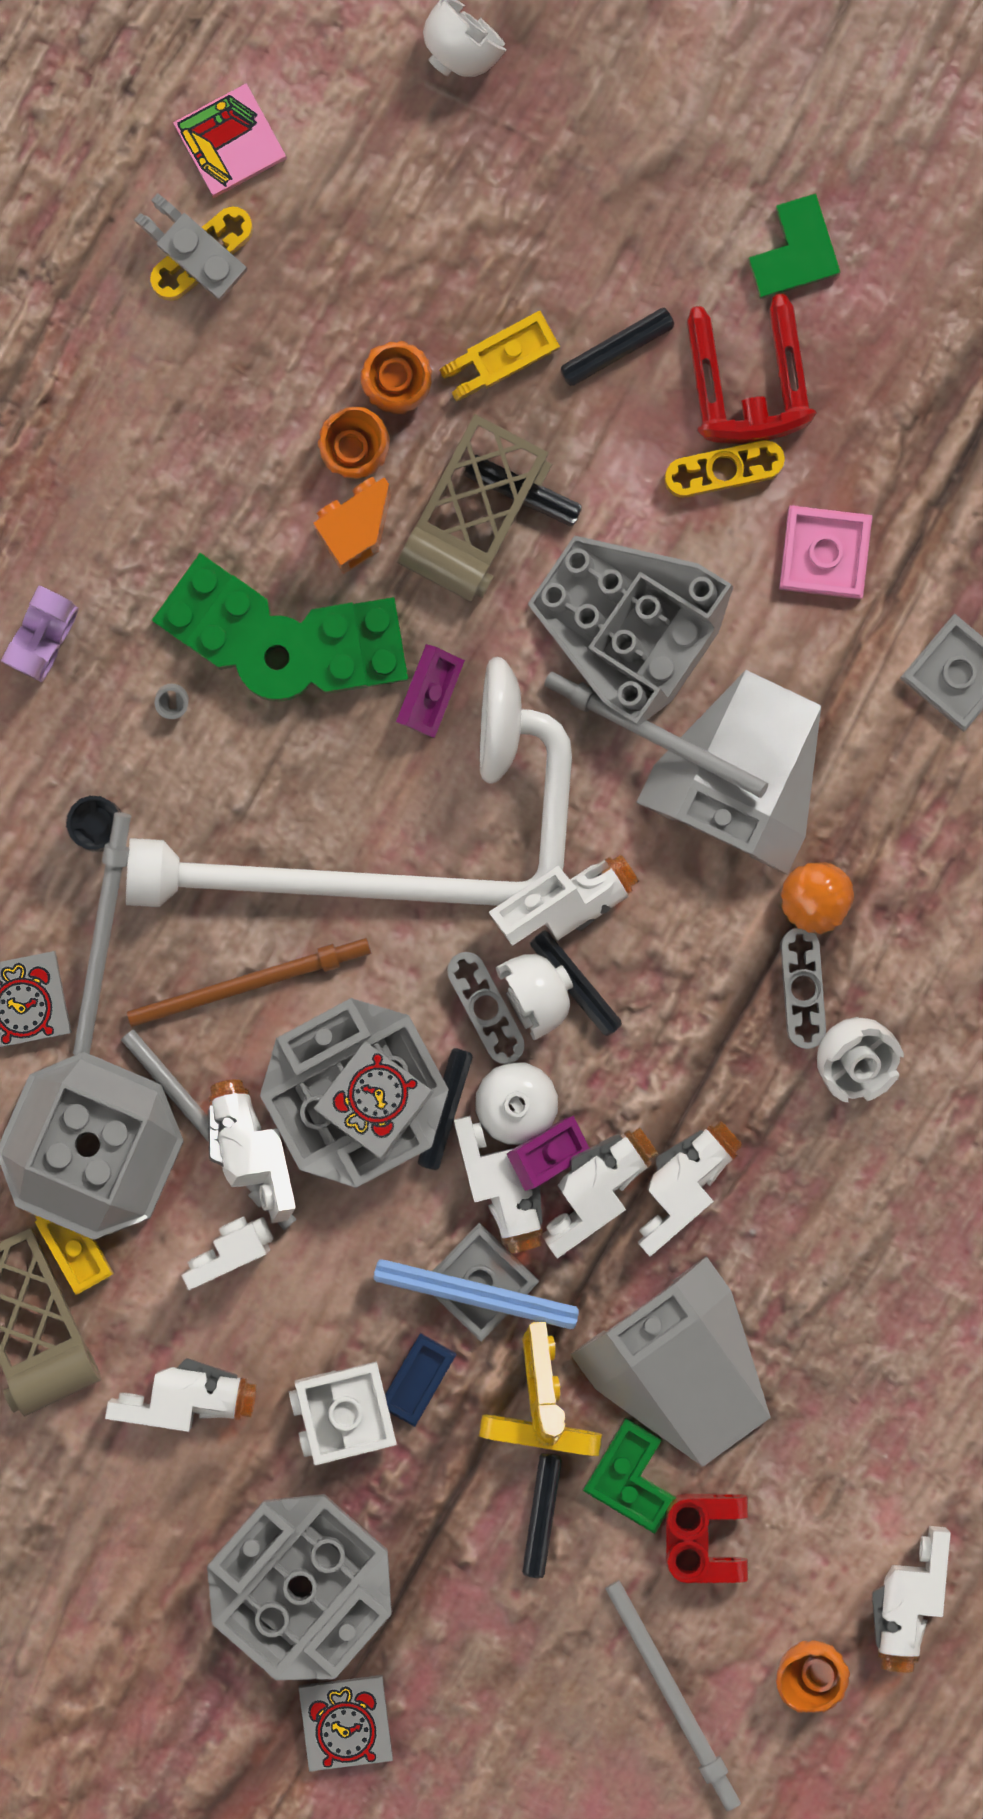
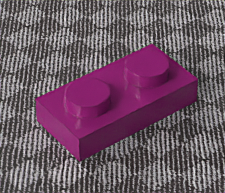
(430, 691)
(547, 1153)

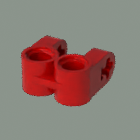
(696, 1538)

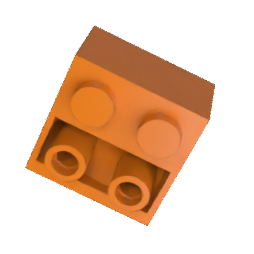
(356, 527)

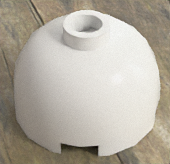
(460, 41)
(537, 992)
(858, 1059)
(505, 1087)

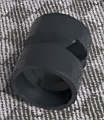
(91, 822)

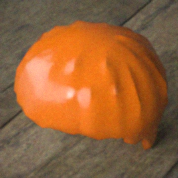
(396, 377)
(354, 442)
(817, 897)
(812, 1677)

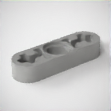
(462, 984)
(814, 1018)

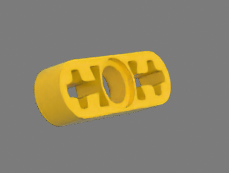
(231, 241)
(757, 472)
(522, 1433)

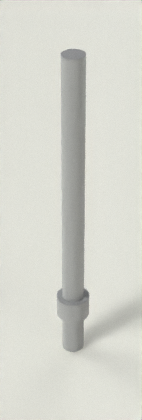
(586, 699)
(115, 857)
(181, 1099)
(711, 1767)

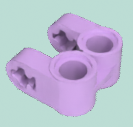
(41, 634)

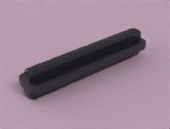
(617, 346)
(538, 498)
(582, 990)
(455, 1078)
(542, 1515)

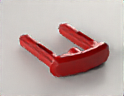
(756, 423)

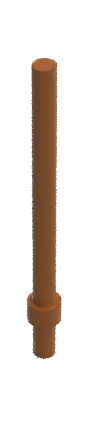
(327, 958)

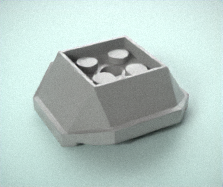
(309, 1062)
(134, 1155)
(289, 1632)

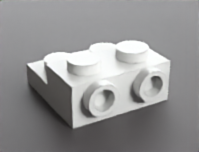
(236, 1246)
(342, 1413)

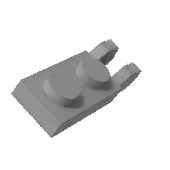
(194, 250)

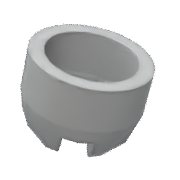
(162, 701)

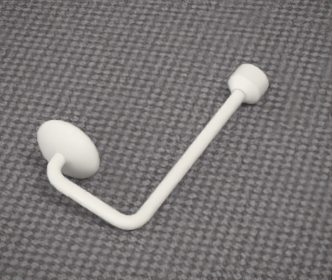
(156, 870)

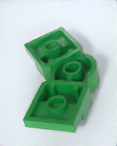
(331, 648)

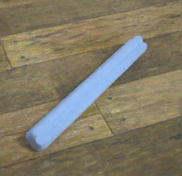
(476, 1294)

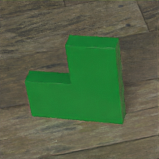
(808, 251)
(619, 1479)

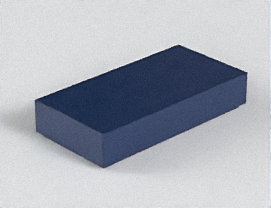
(418, 1379)

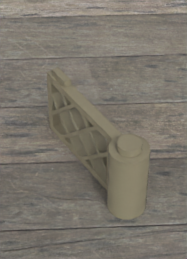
(449, 559)
(53, 1372)

